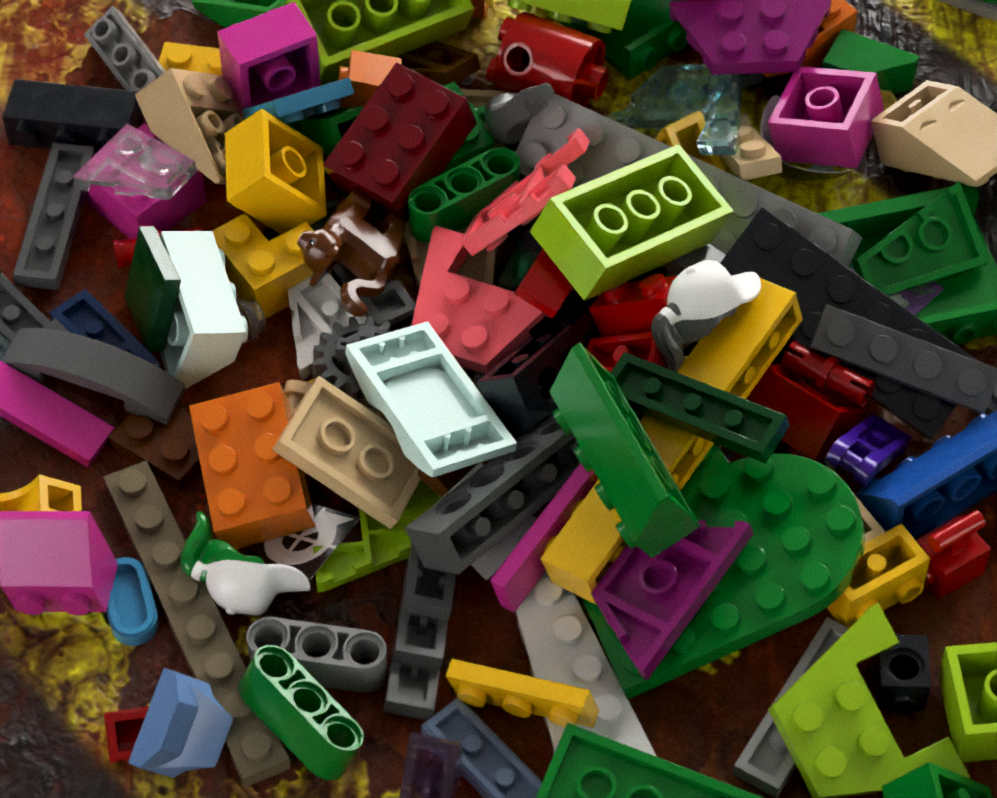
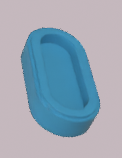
(132, 604)

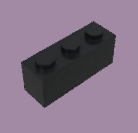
(67, 114)

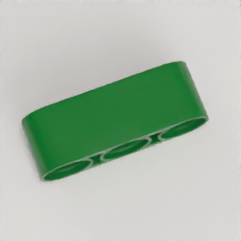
(461, 192)
(300, 712)

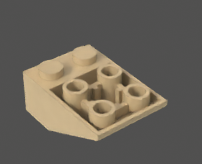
(192, 116)
(939, 135)

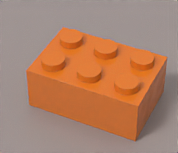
(247, 484)

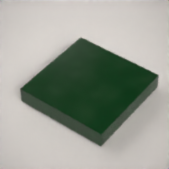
(152, 289)

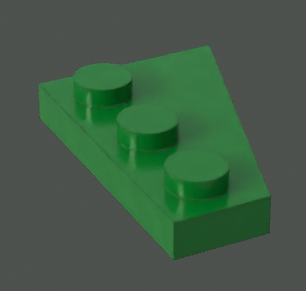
(926, 247)

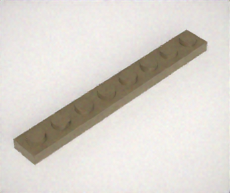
(193, 618)

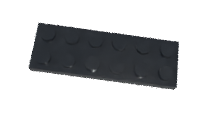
(819, 279)

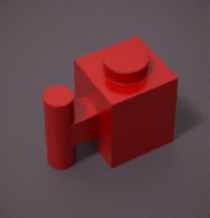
(955, 553)

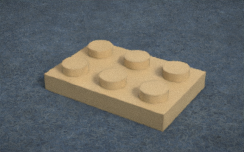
(349, 452)

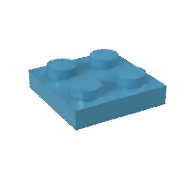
(306, 102)

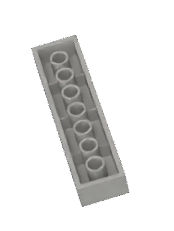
(618, 146)

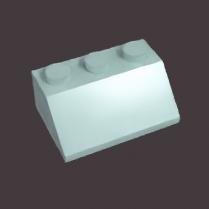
(206, 318)

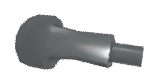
(511, 112)

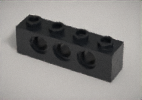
(522, 381)

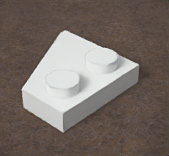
(312, 313)

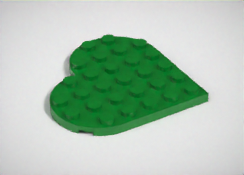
(789, 570)

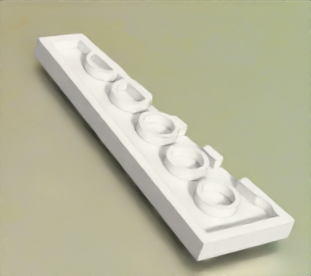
(567, 652)

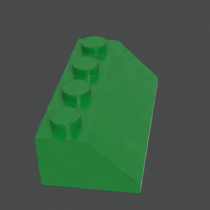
(620, 454)

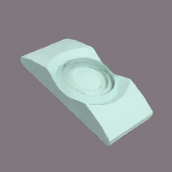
(428, 400)

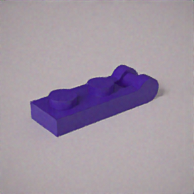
(867, 448)

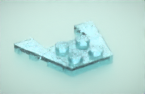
(682, 90)

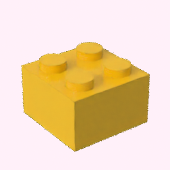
(274, 173)

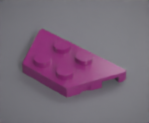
(751, 33)
(657, 597)

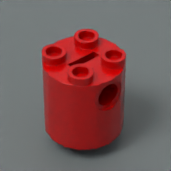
(549, 53)

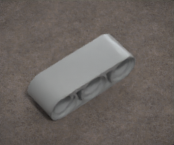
(343, 649)

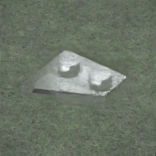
(137, 165)

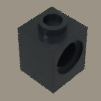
(906, 658)

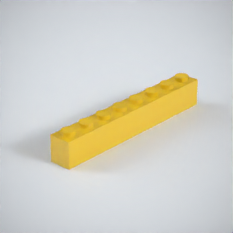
(727, 359)

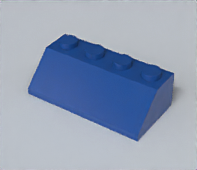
(938, 483)

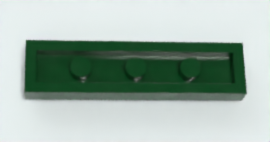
(700, 408)

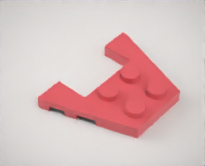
(526, 198)
(470, 317)

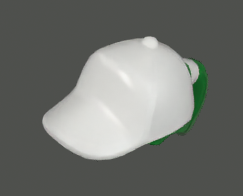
(235, 580)

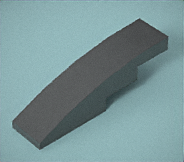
(419, 640)

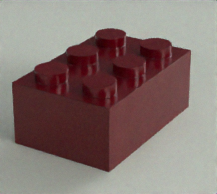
(400, 140)

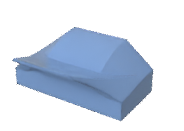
(181, 728)

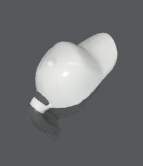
(697, 304)

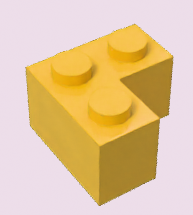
(262, 267)

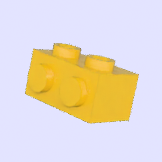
(887, 573)

